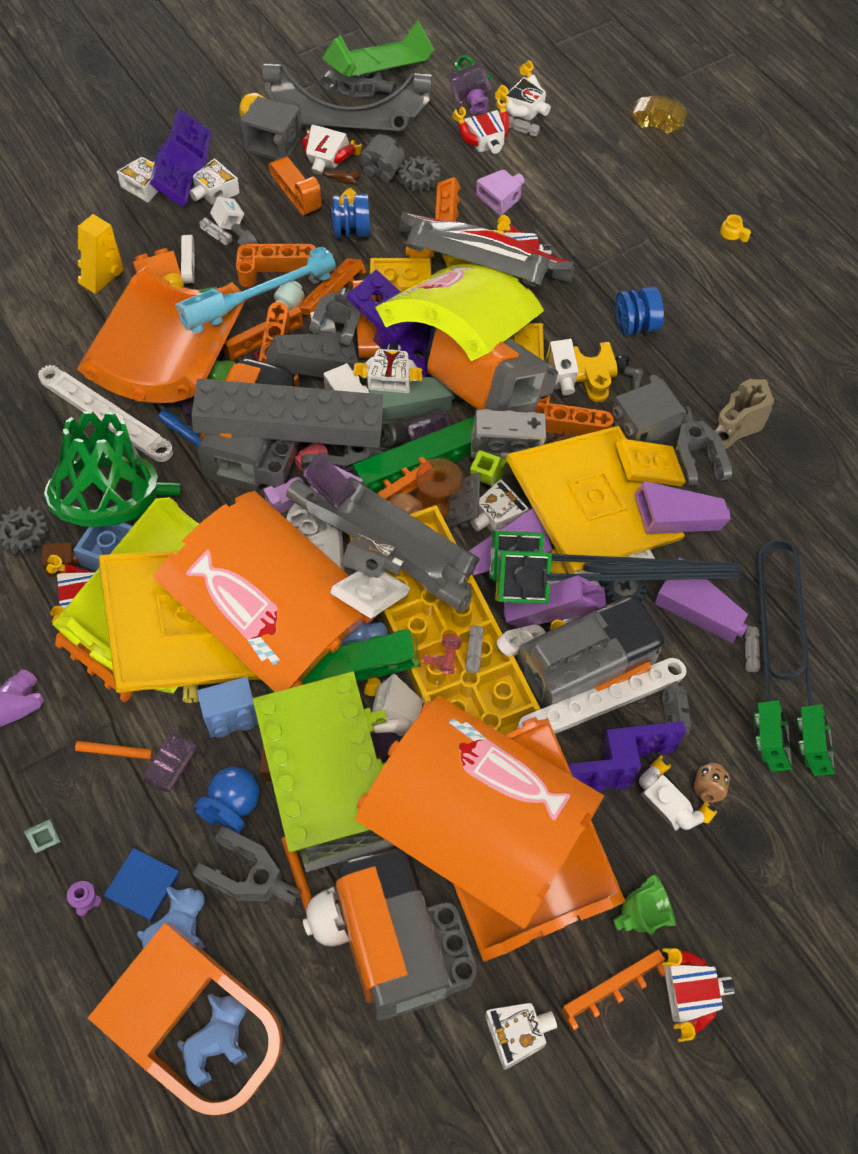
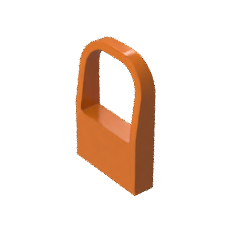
(156, 996)

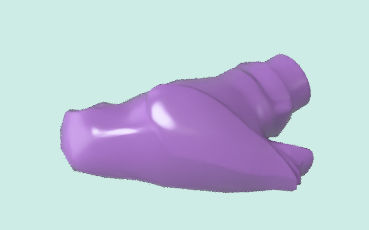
(18, 697)

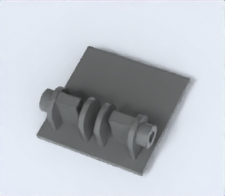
(465, 502)

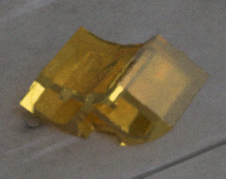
(659, 113)

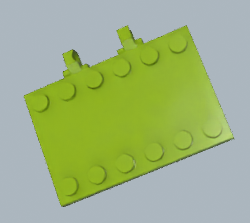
(319, 757)

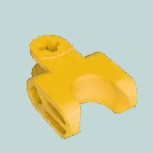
(596, 371)

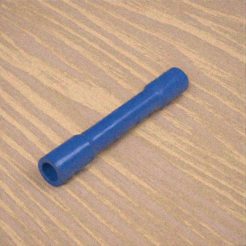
(177, 425)

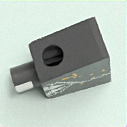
(371, 555)

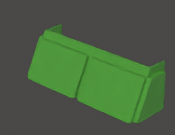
(411, 50)

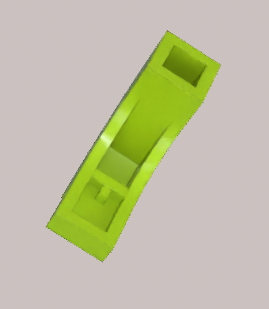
(490, 467)

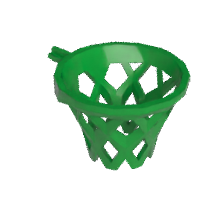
(101, 441)

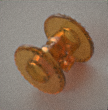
(436, 482)

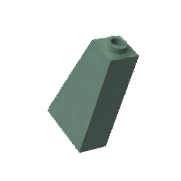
(422, 398)

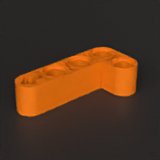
(302, 192)
(269, 258)
(273, 326)
(365, 333)
(572, 419)

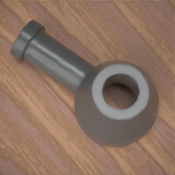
(246, 237)

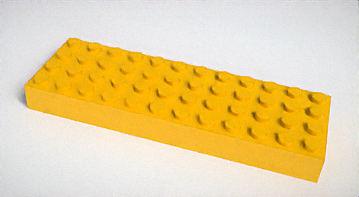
(499, 689)

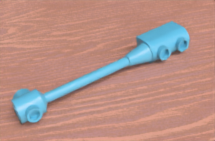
(213, 305)

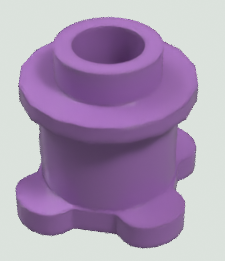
(478, 101)
(85, 903)

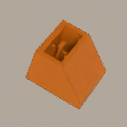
(161, 264)

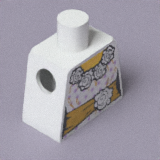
(136, 178)
(214, 182)

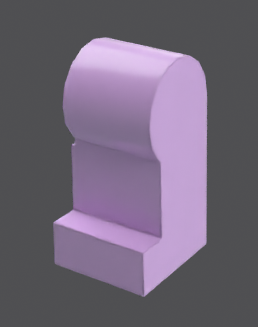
(277, 496)

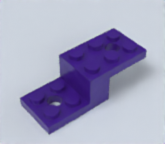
(180, 158)
(406, 334)
(622, 752)

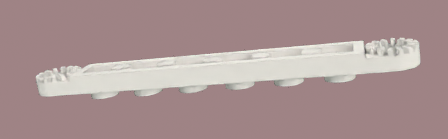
(88, 400)
(594, 703)

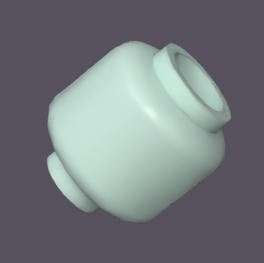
(289, 294)

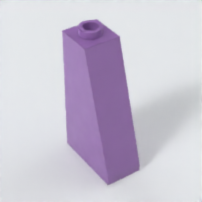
(678, 510)
(525, 522)
(566, 600)
(704, 606)

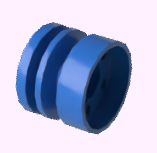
(351, 216)
(639, 310)

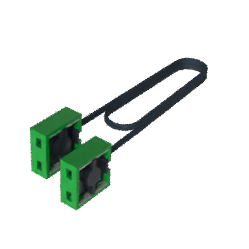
(524, 568)
(773, 724)

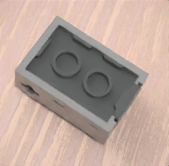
(506, 432)

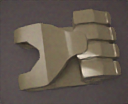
(746, 411)

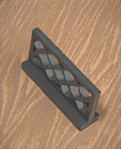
(341, 849)

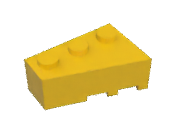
(99, 254)

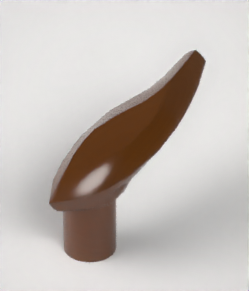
(343, 177)

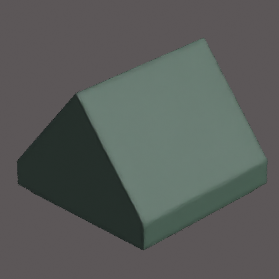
(42, 835)

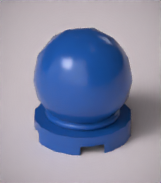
(230, 796)

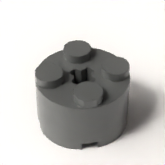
(382, 158)

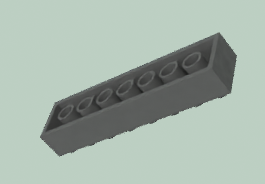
(287, 413)

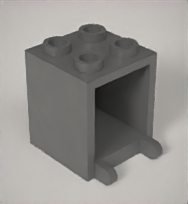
(271, 128)
(649, 413)

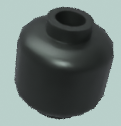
(392, 434)

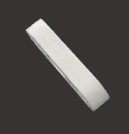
(187, 259)
(512, 639)

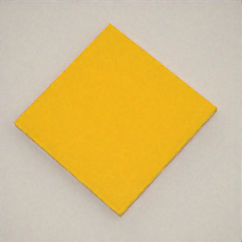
(585, 497)
(153, 635)

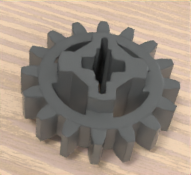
(419, 173)
(22, 530)

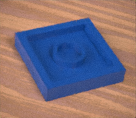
(142, 885)

